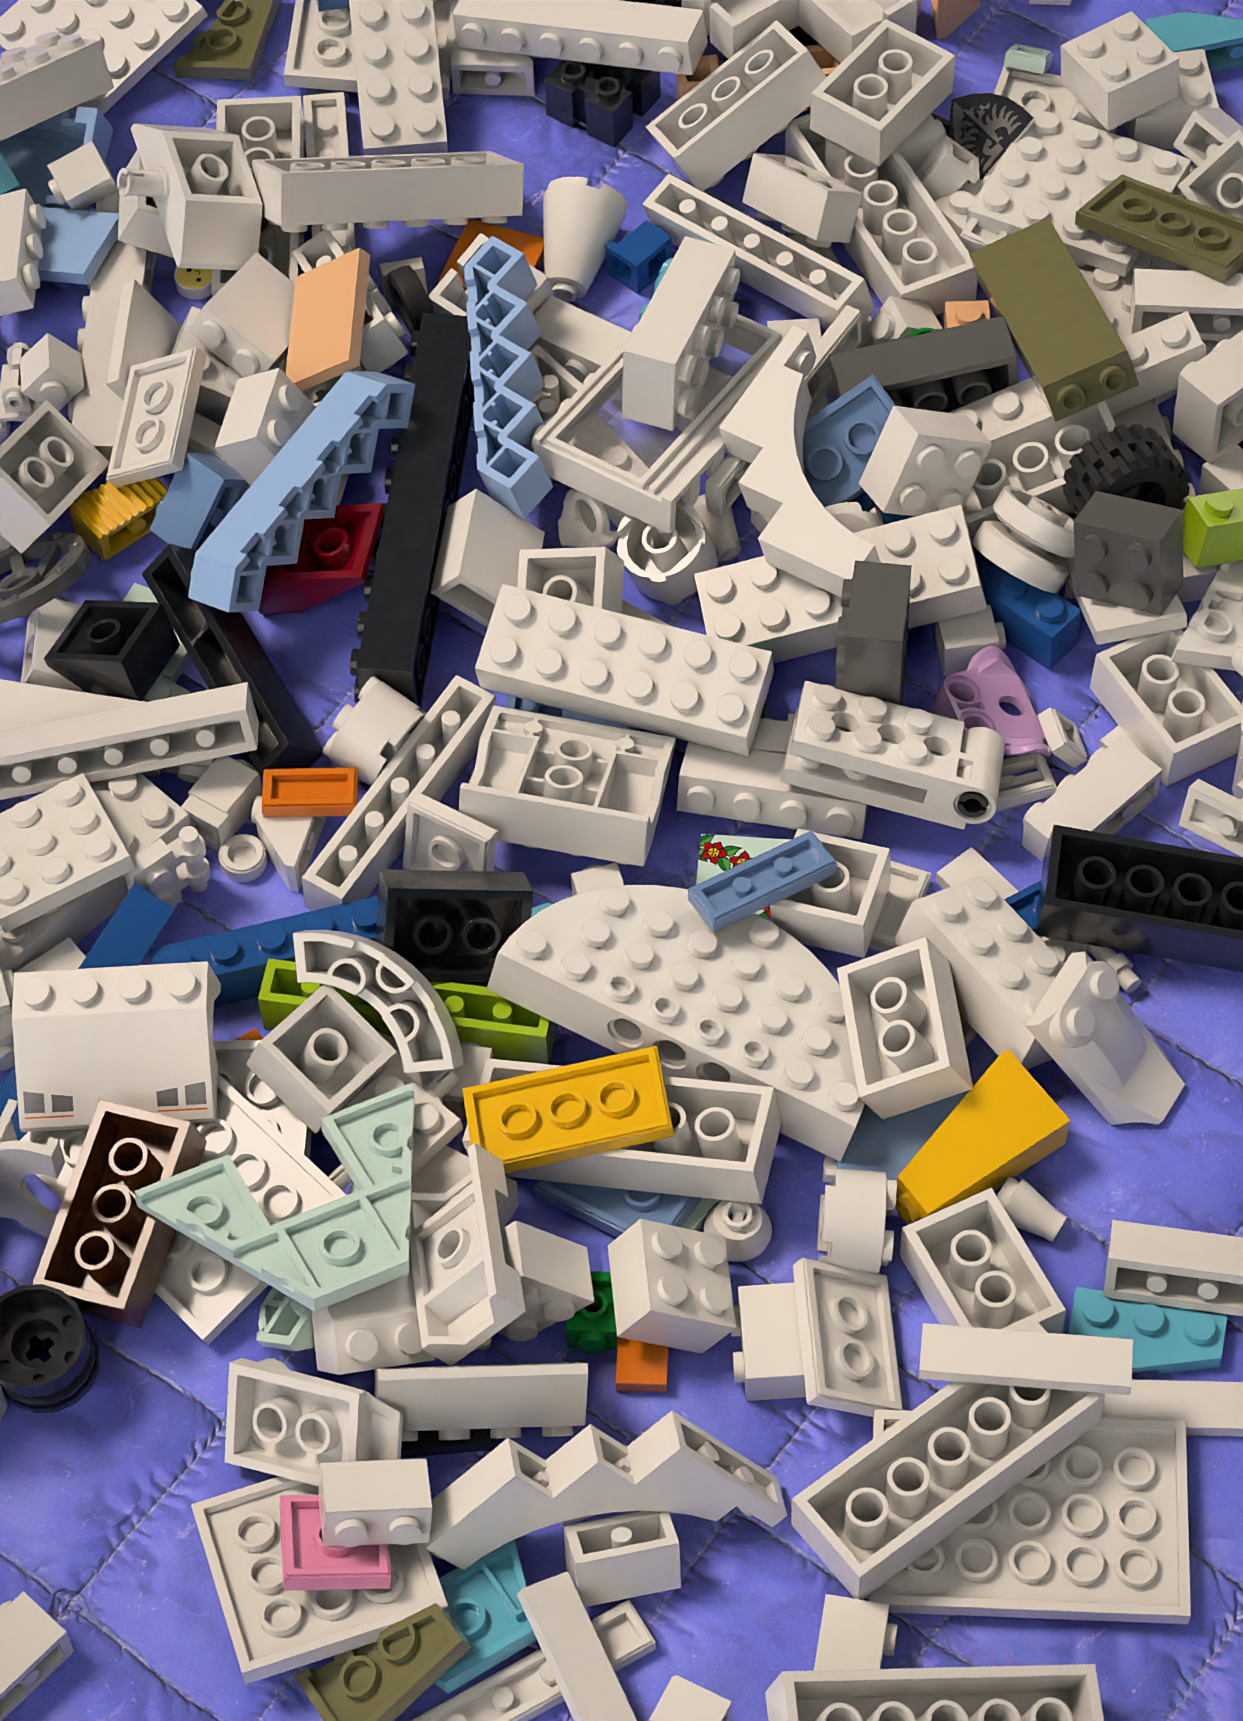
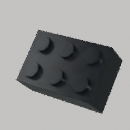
(451, 919)

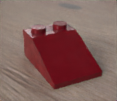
(330, 560)

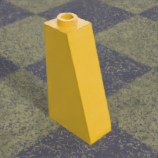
(986, 1138)

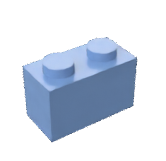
(197, 500)

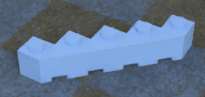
(505, 376)
(297, 486)

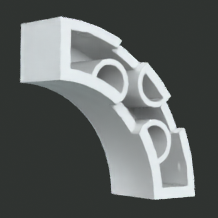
(391, 986)

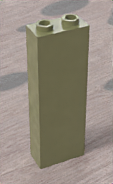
(1053, 319)

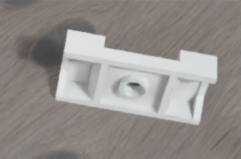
(460, 1263)

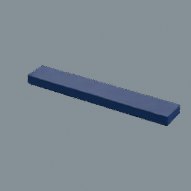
(120, 944)

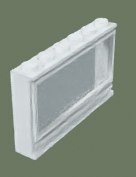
(643, 465)

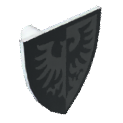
(987, 126)

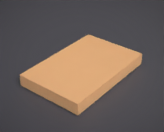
(328, 320)

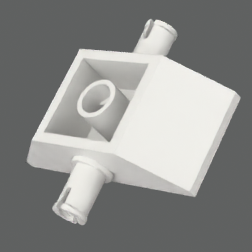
(200, 193)

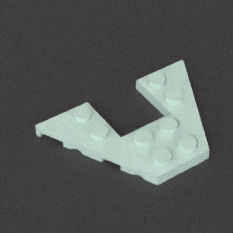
(328, 1249)

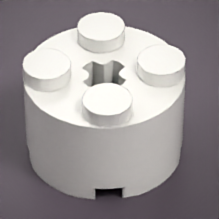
(663, 562)
(372, 730)
(854, 1219)

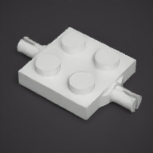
(432, 1121)

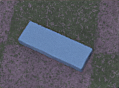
(762, 881)

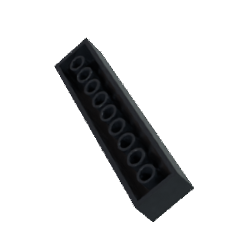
(421, 486)

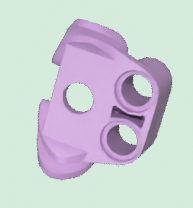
(975, 699)

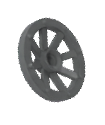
(33, 587)

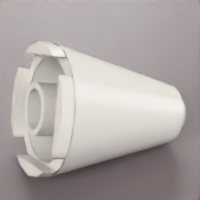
(576, 229)

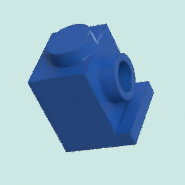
(638, 256)

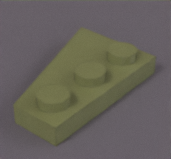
(233, 42)
(388, 1674)

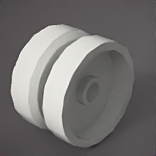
(1028, 539)

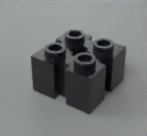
(600, 97)

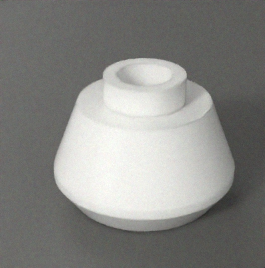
(743, 1225)

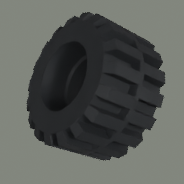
(1128, 465)

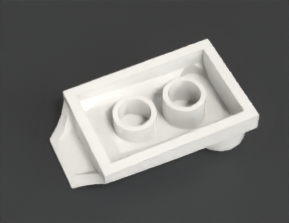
(1104, 1044)
(296, 1421)

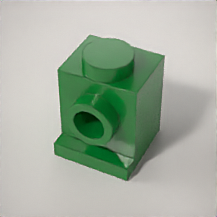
(594, 1326)

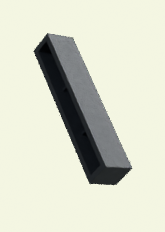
(231, 655)

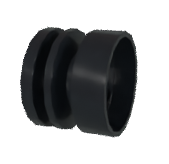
(47, 1321)

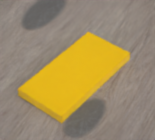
(571, 1110)

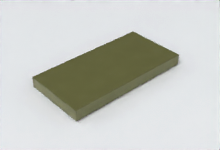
(1166, 227)

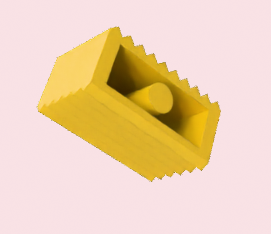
(118, 516)

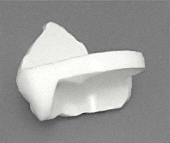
(583, 527)

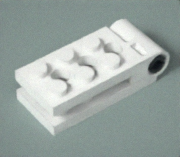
(893, 757)

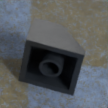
(115, 648)

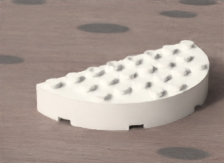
(720, 1006)

